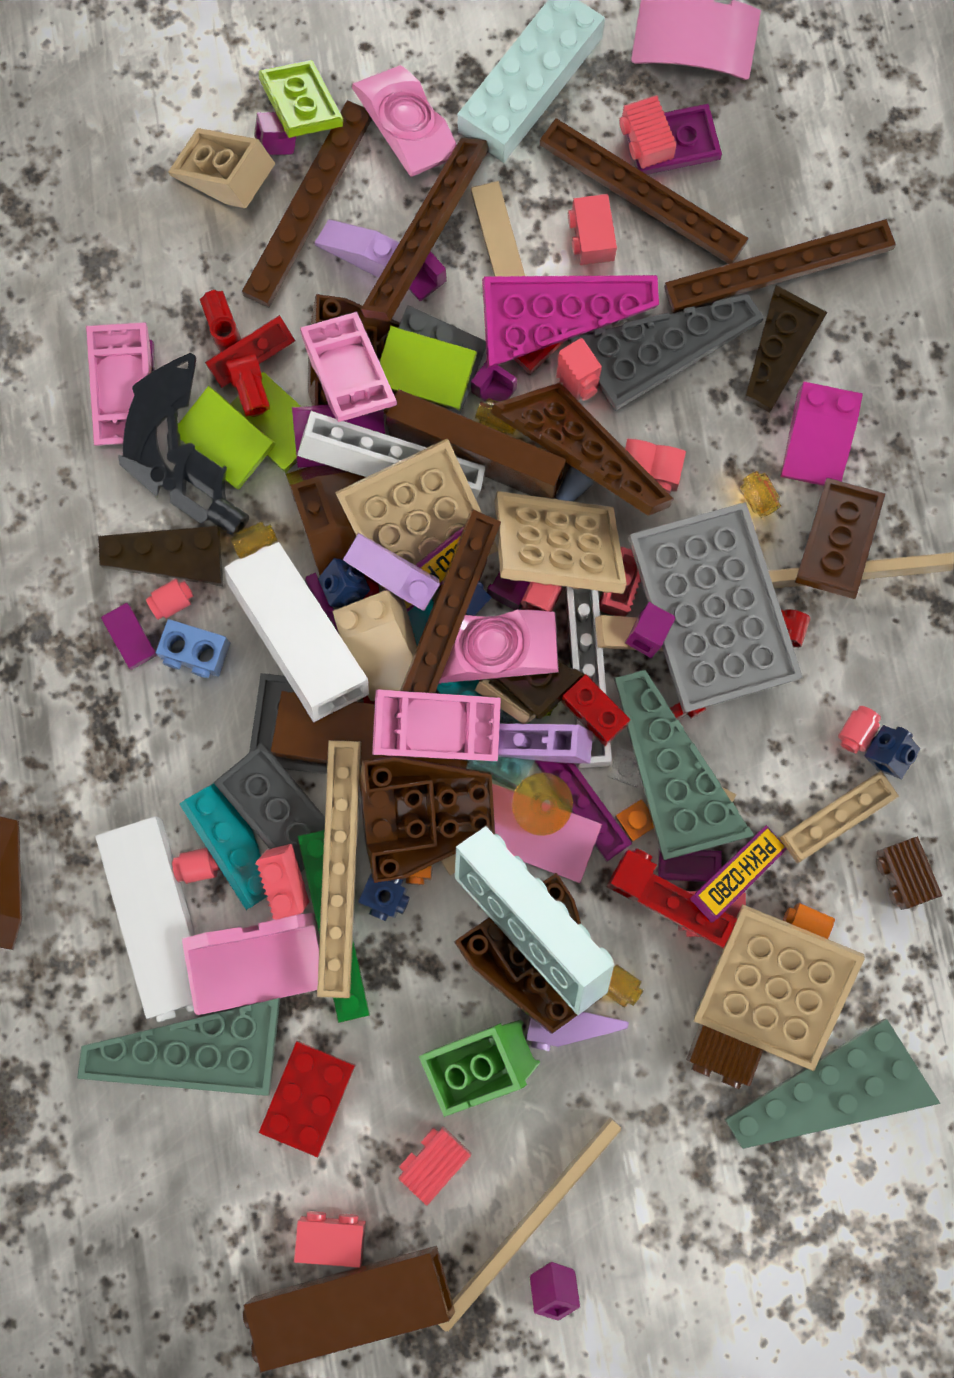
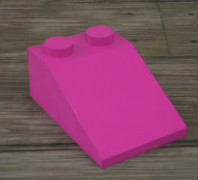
(821, 433)

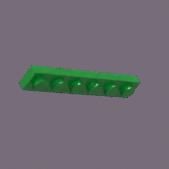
(312, 853)

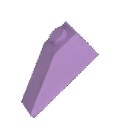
(357, 245)
(392, 571)
(546, 742)
(579, 1028)

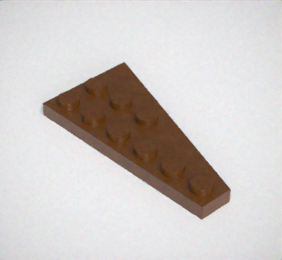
(568, 430)

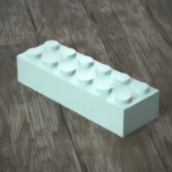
(530, 75)
(533, 920)

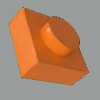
(635, 820)
(419, 877)

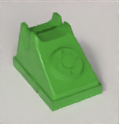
(479, 1067)

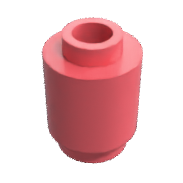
(169, 599)
(859, 729)
(194, 866)

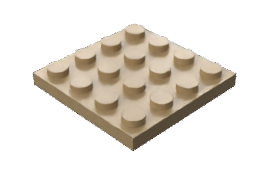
(412, 503)
(559, 543)
(779, 987)

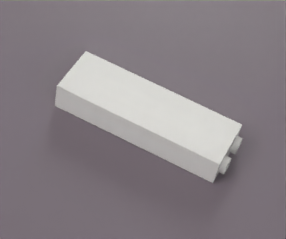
(296, 631)
(150, 913)

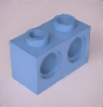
(195, 643)

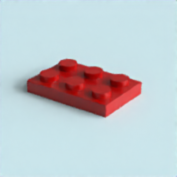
(307, 1099)

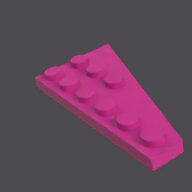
(545, 310)

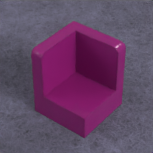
(272, 134)
(429, 278)
(493, 383)
(508, 591)
(650, 630)
(554, 1291)

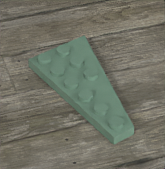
(679, 786)
(208, 1053)
(850, 1085)

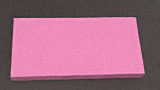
(560, 853)

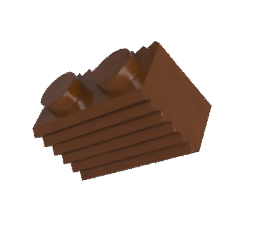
(908, 874)
(725, 1056)

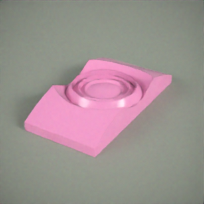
(406, 119)
(117, 360)
(347, 367)
(503, 646)
(436, 725)

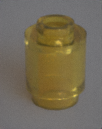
(486, 418)
(760, 494)
(253, 538)
(624, 987)

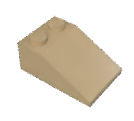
(223, 166)
(379, 639)

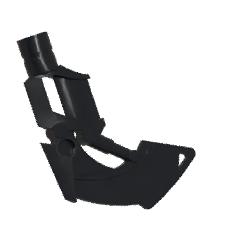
(154, 400)

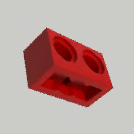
(595, 710)
(632, 874)

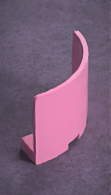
(697, 35)
(252, 963)

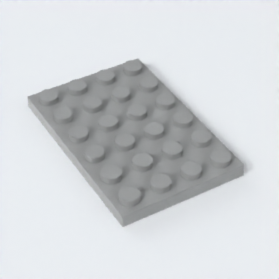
(724, 605)

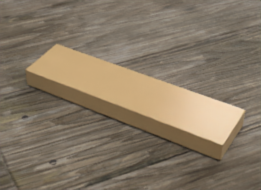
(497, 230)
(839, 817)

